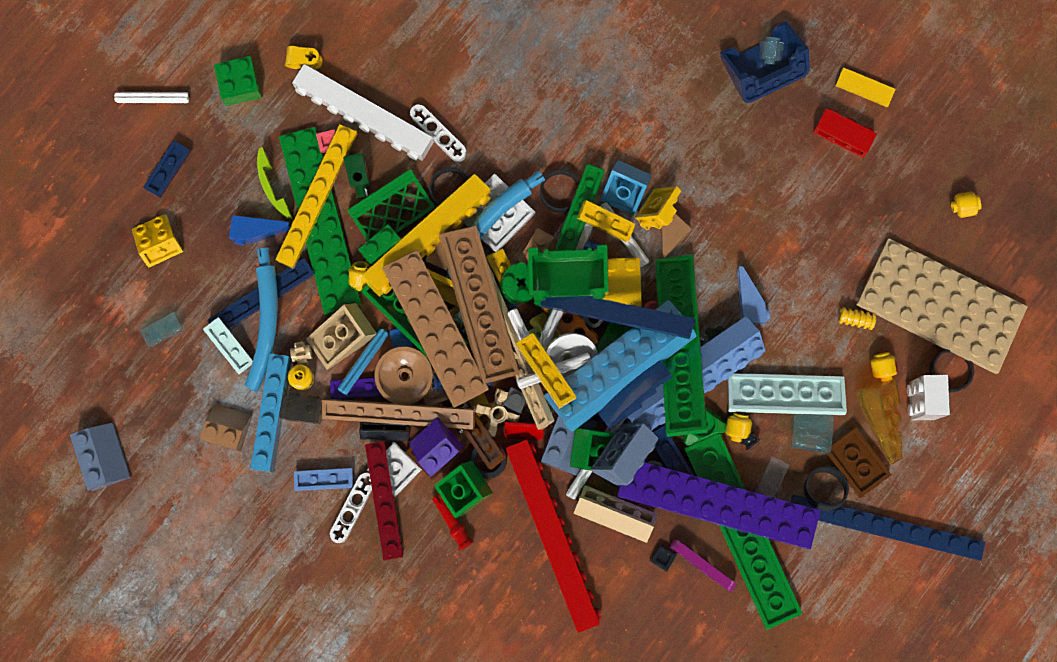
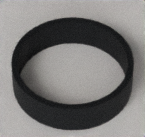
(440, 172)
(553, 173)
(970, 367)
(838, 475)

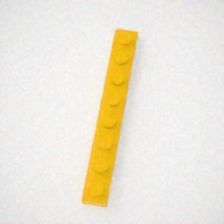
(316, 196)

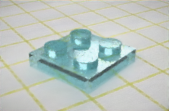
(812, 432)

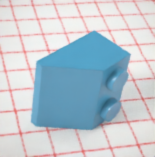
(625, 187)

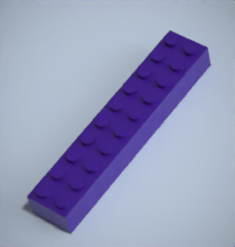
(722, 505)

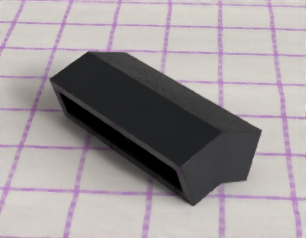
(384, 431)

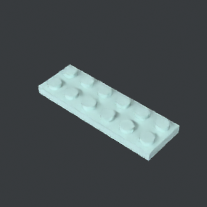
(786, 394)

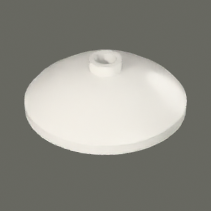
(571, 344)

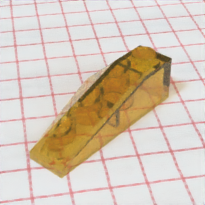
(879, 407)

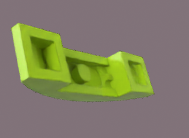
(264, 165)

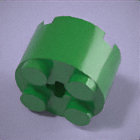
(509, 282)

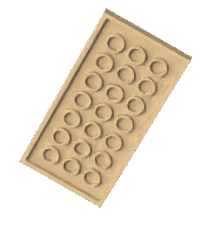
(942, 306)

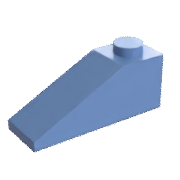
(750, 300)

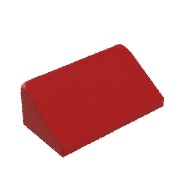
(522, 430)

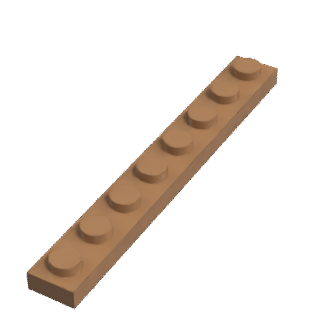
(397, 413)

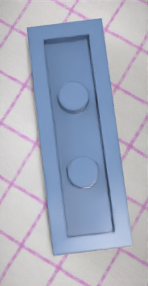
(323, 479)

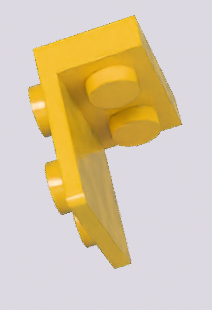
(156, 241)

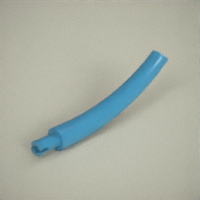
(503, 203)
(268, 319)

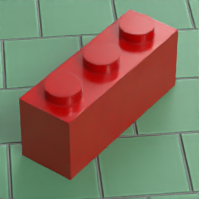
(845, 132)

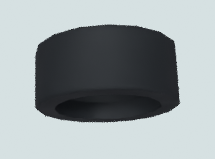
(489, 474)

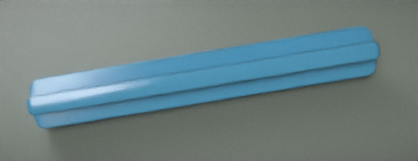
(363, 361)

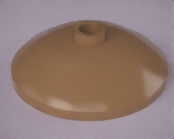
(390, 380)

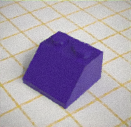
(435, 446)

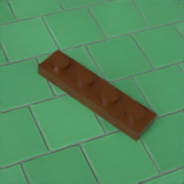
(483, 441)

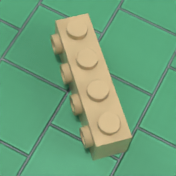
(594, 507)

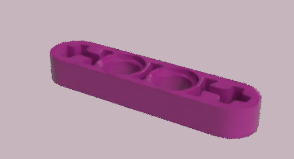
(702, 565)

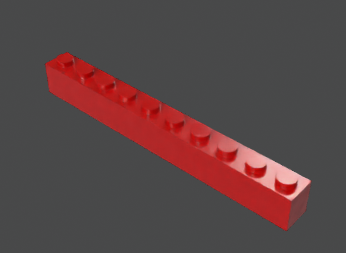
(552, 536)

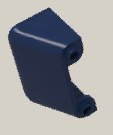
(755, 78)

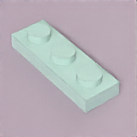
(228, 345)

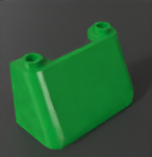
(568, 273)

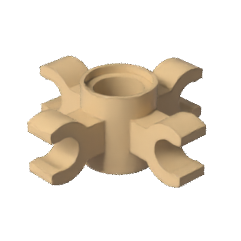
(500, 397)

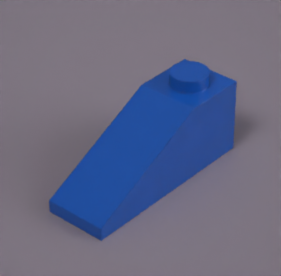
(252, 230)

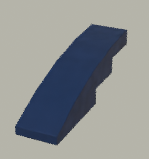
(634, 393)

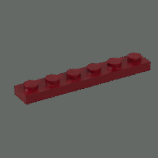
(383, 500)

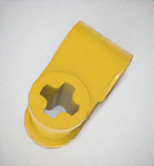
(298, 56)

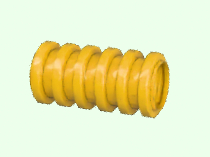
(857, 318)

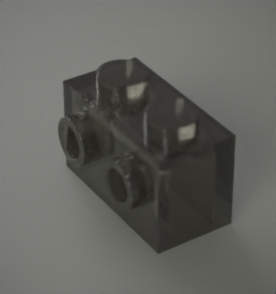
(301, 409)

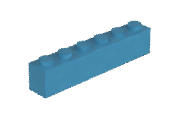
(269, 418)

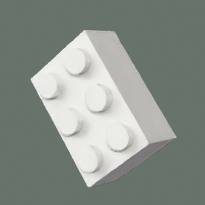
(928, 397)

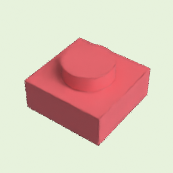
(324, 140)

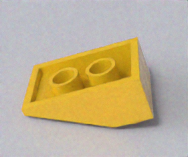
(624, 281)

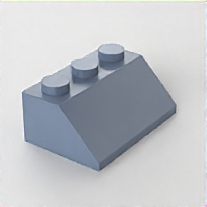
(560, 446)
(625, 453)
(100, 456)

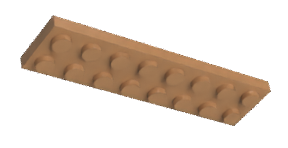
(478, 304)
(435, 328)

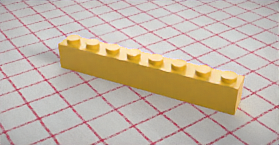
(425, 235)

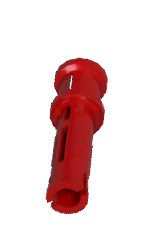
(457, 531)

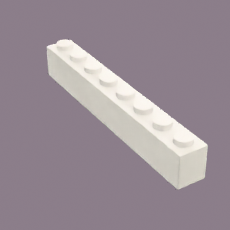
(363, 112)

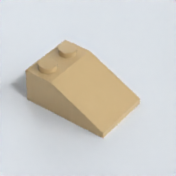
(341, 335)

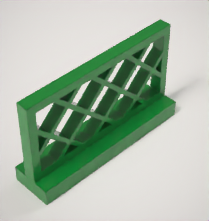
(385, 193)

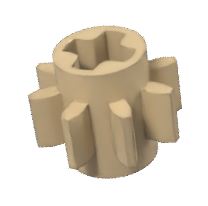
(301, 353)

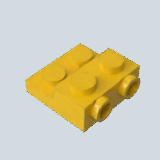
(658, 208)

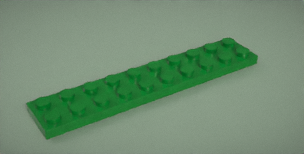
(326, 241)
(685, 390)
(750, 552)

